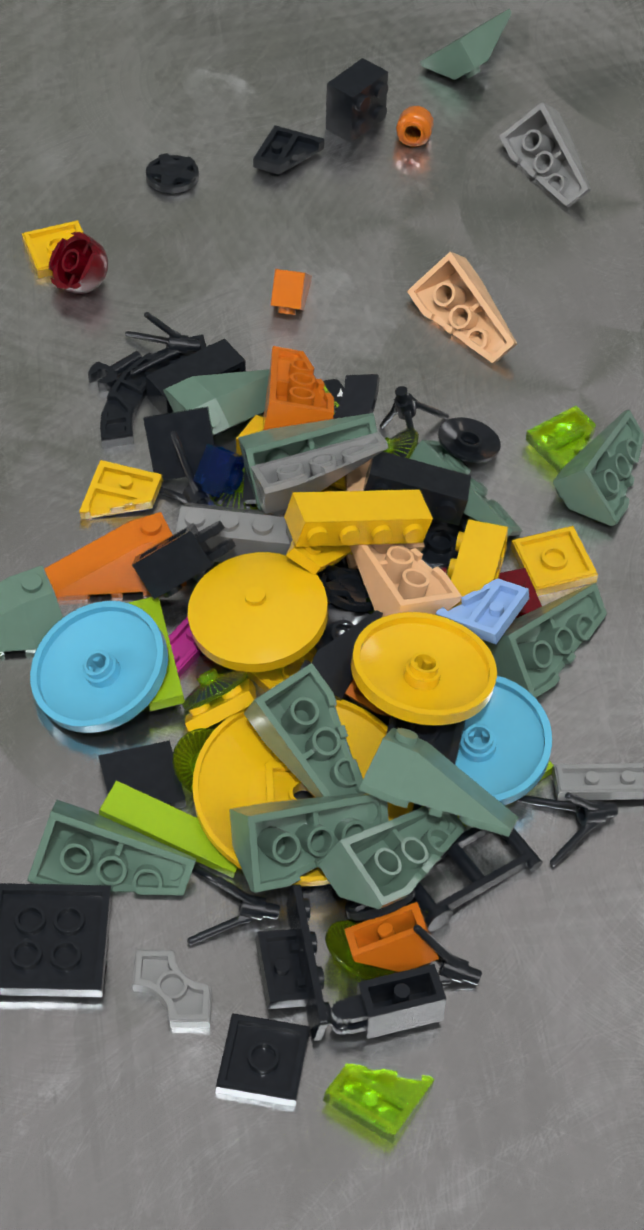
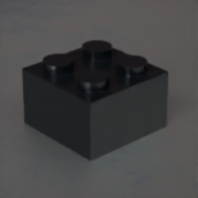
(356, 100)

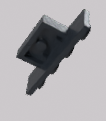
(290, 966)

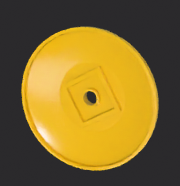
(243, 771)

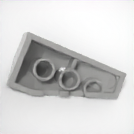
(547, 153)
(311, 470)

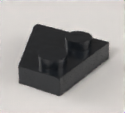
(286, 149)

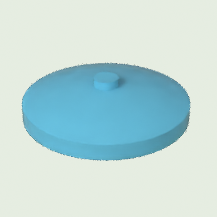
(99, 666)
(507, 743)

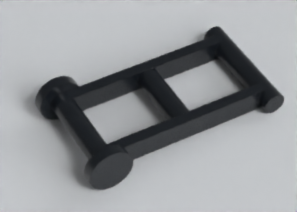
(440, 913)

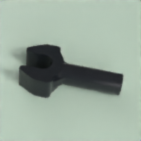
(109, 373)

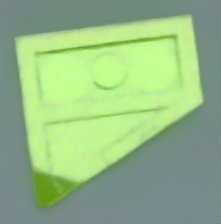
(562, 437)
(377, 1098)

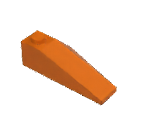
(294, 392)
(107, 562)

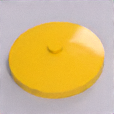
(257, 612)
(423, 668)

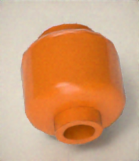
(414, 126)

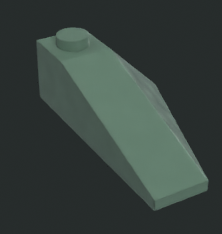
(230, 397)
(299, 438)
(601, 472)
(26, 610)
(545, 639)
(293, 836)
(94, 850)
(389, 858)

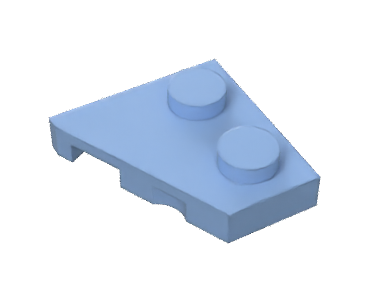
(489, 609)

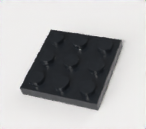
(53, 939)

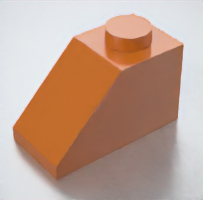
(290, 291)
(391, 941)

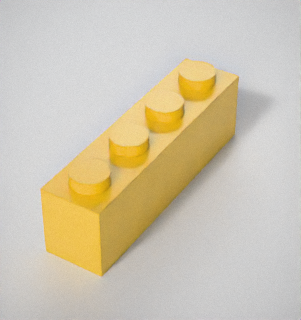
(357, 517)
(479, 556)

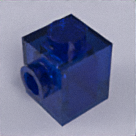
(219, 470)

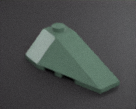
(468, 51)
(478, 505)
(306, 734)
(416, 772)

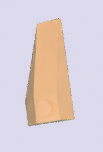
(462, 305)
(402, 581)

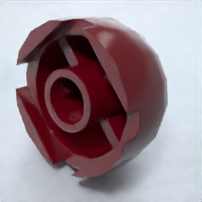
(78, 264)

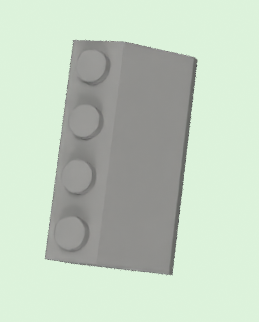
(248, 528)

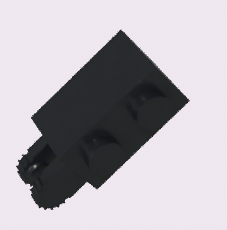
(179, 559)
(391, 1003)

